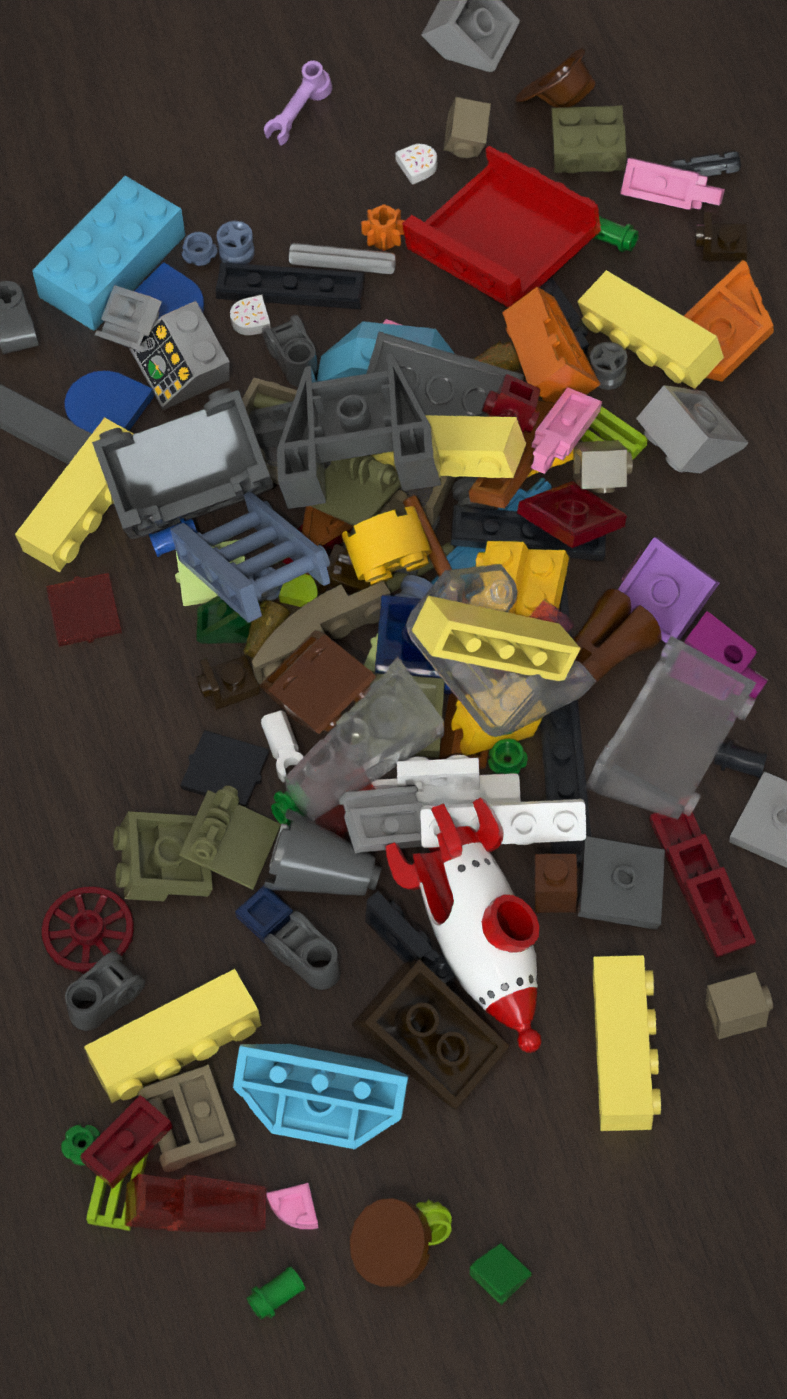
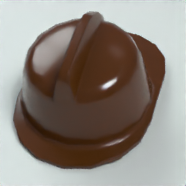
(562, 85)

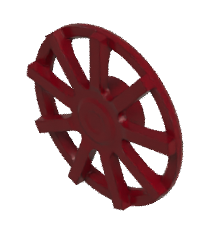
(86, 928)

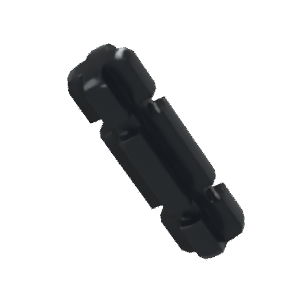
(710, 164)

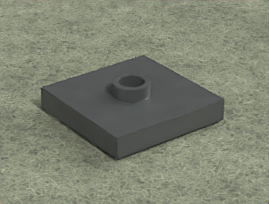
(621, 883)

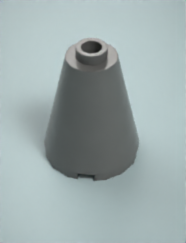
(318, 861)

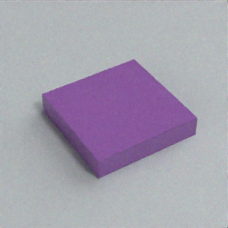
(668, 588)

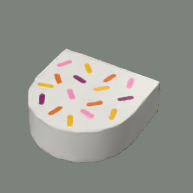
(417, 162)
(249, 316)

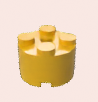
(387, 545)

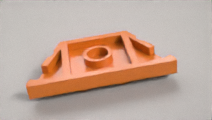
(735, 316)

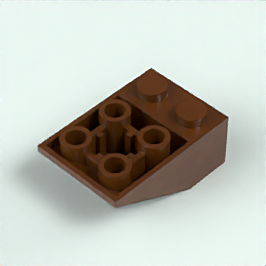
(318, 682)

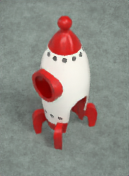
(478, 918)

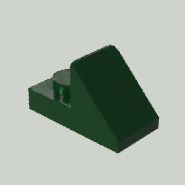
(220, 623)

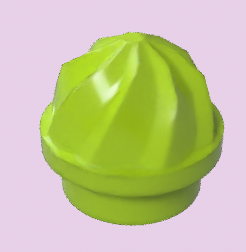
(438, 1219)

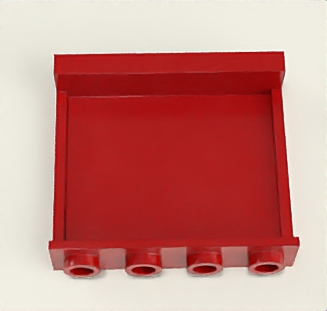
(505, 229)

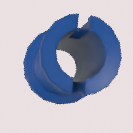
(163, 541)

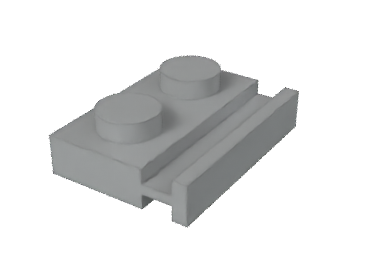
(128, 317)
(382, 818)

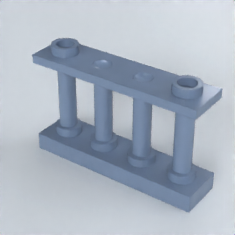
(231, 580)

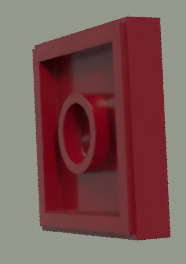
(572, 514)

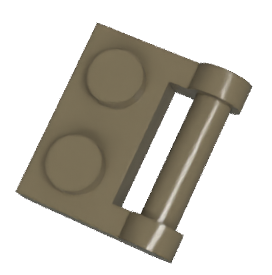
(201, 1115)

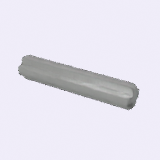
(342, 258)

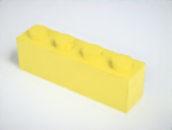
(650, 330)
(474, 446)
(69, 508)
(495, 639)
(173, 1036)
(623, 1043)

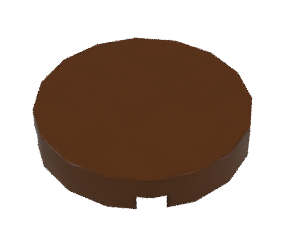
(390, 1243)

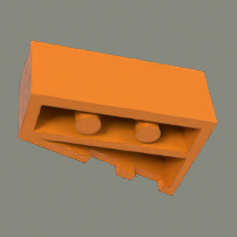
(548, 347)

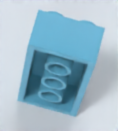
(109, 247)

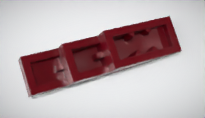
(703, 883)

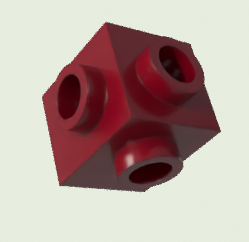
(516, 400)

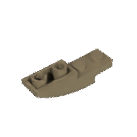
(329, 613)

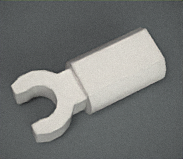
(281, 741)

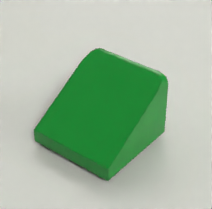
(499, 1273)

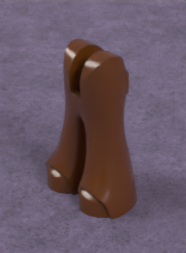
(633, 633)

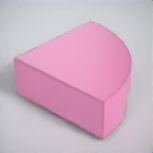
(294, 1206)

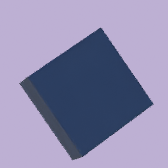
(264, 913)

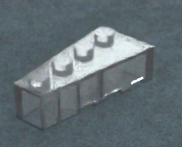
(366, 742)

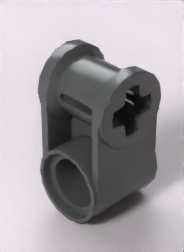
(15, 322)
(291, 349)
(302, 945)
(108, 986)

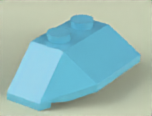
(354, 351)
(319, 1093)

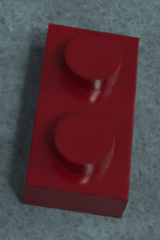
(126, 1141)

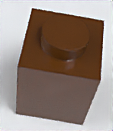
(555, 883)

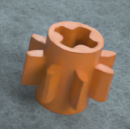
(383, 227)

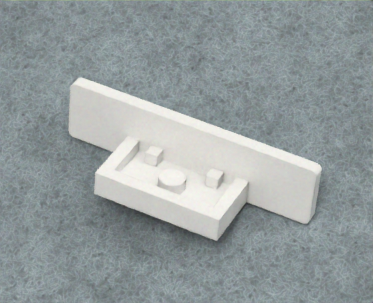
(452, 781)
(521, 821)

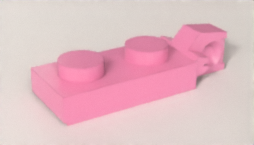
(668, 185)
(563, 428)

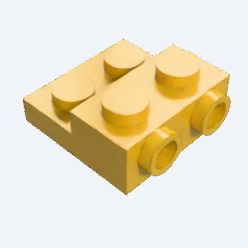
(535, 572)

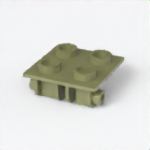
(358, 488)
(230, 838)

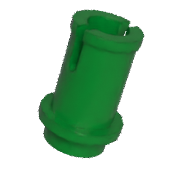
(619, 235)
(275, 1293)

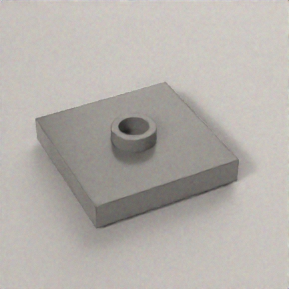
(764, 821)

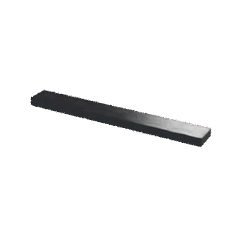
(564, 758)

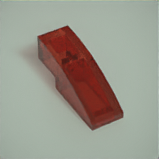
(194, 1204)

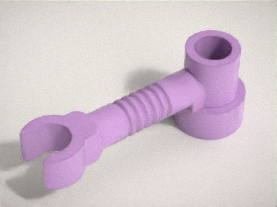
(315, 85)

